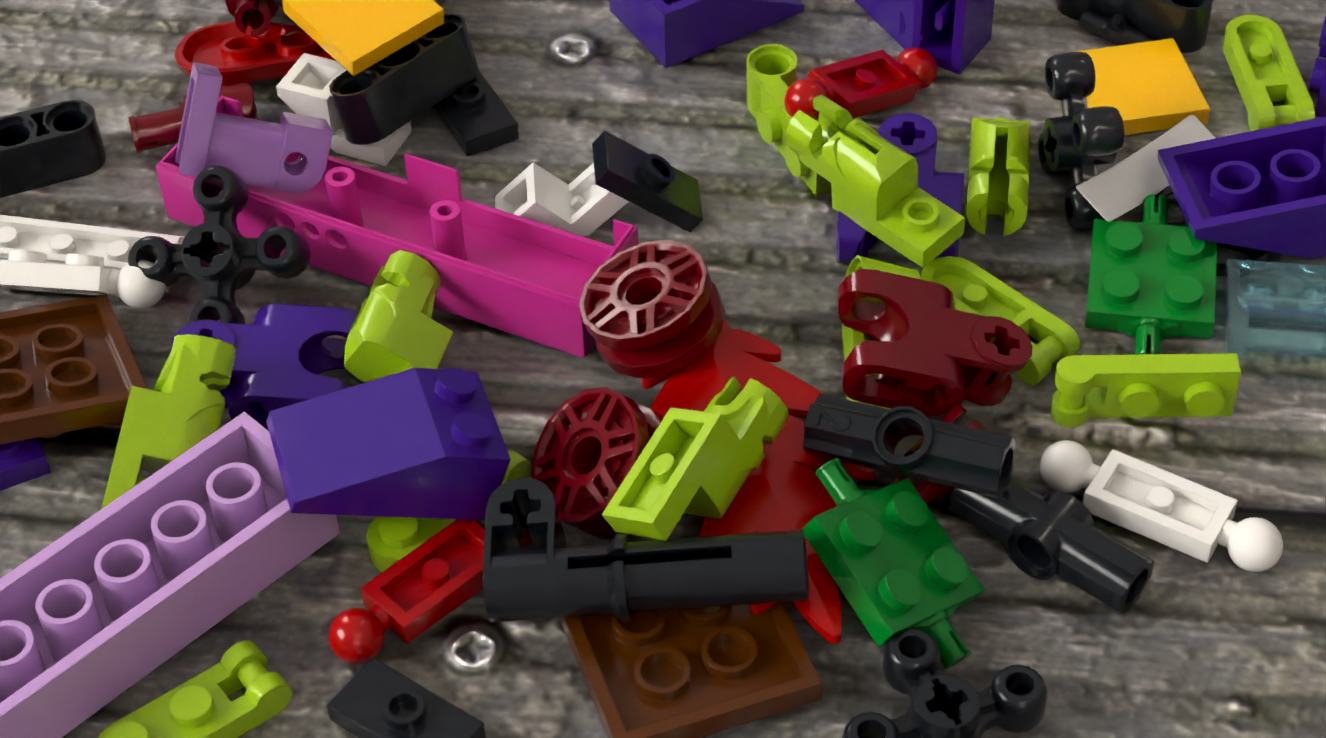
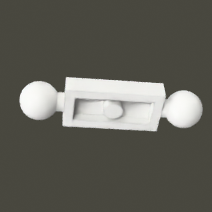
(80, 276)
(1161, 506)

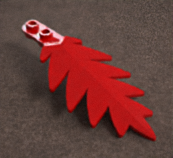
(784, 488)

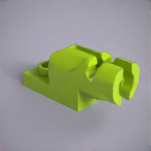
(998, 172)
(873, 182)
(396, 322)
(171, 421)
(697, 461)

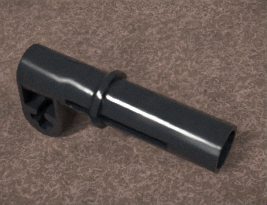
(624, 574)

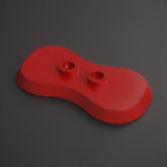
(247, 57)

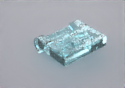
(1274, 295)

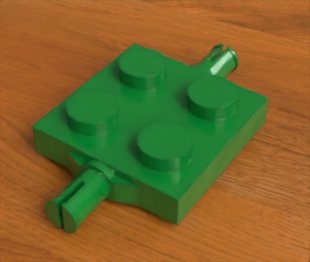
(1151, 279)
(892, 560)

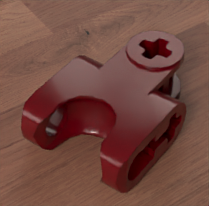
(924, 346)

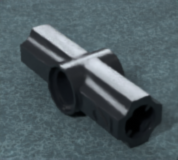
(948, 456)
(1060, 539)

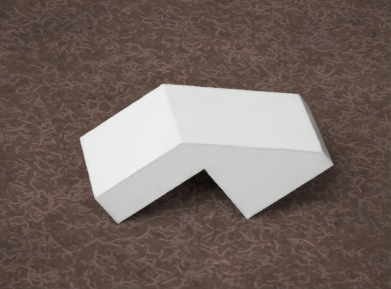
(308, 94)
(550, 201)

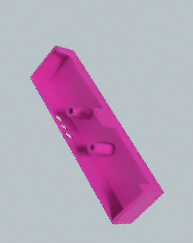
(488, 260)

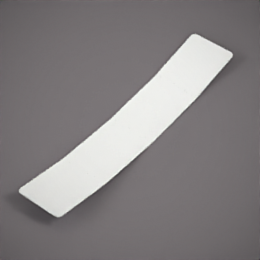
(1140, 174)

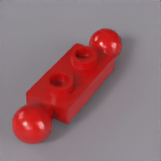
(864, 82)
(414, 592)

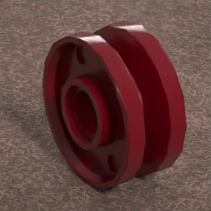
(652, 308)
(589, 453)

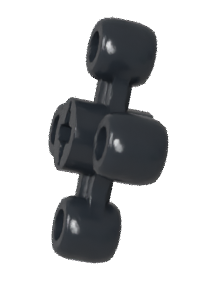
(1079, 137)
(209, 243)
(947, 703)

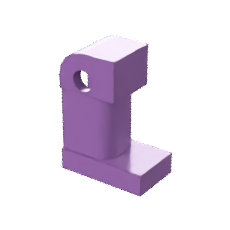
(249, 145)

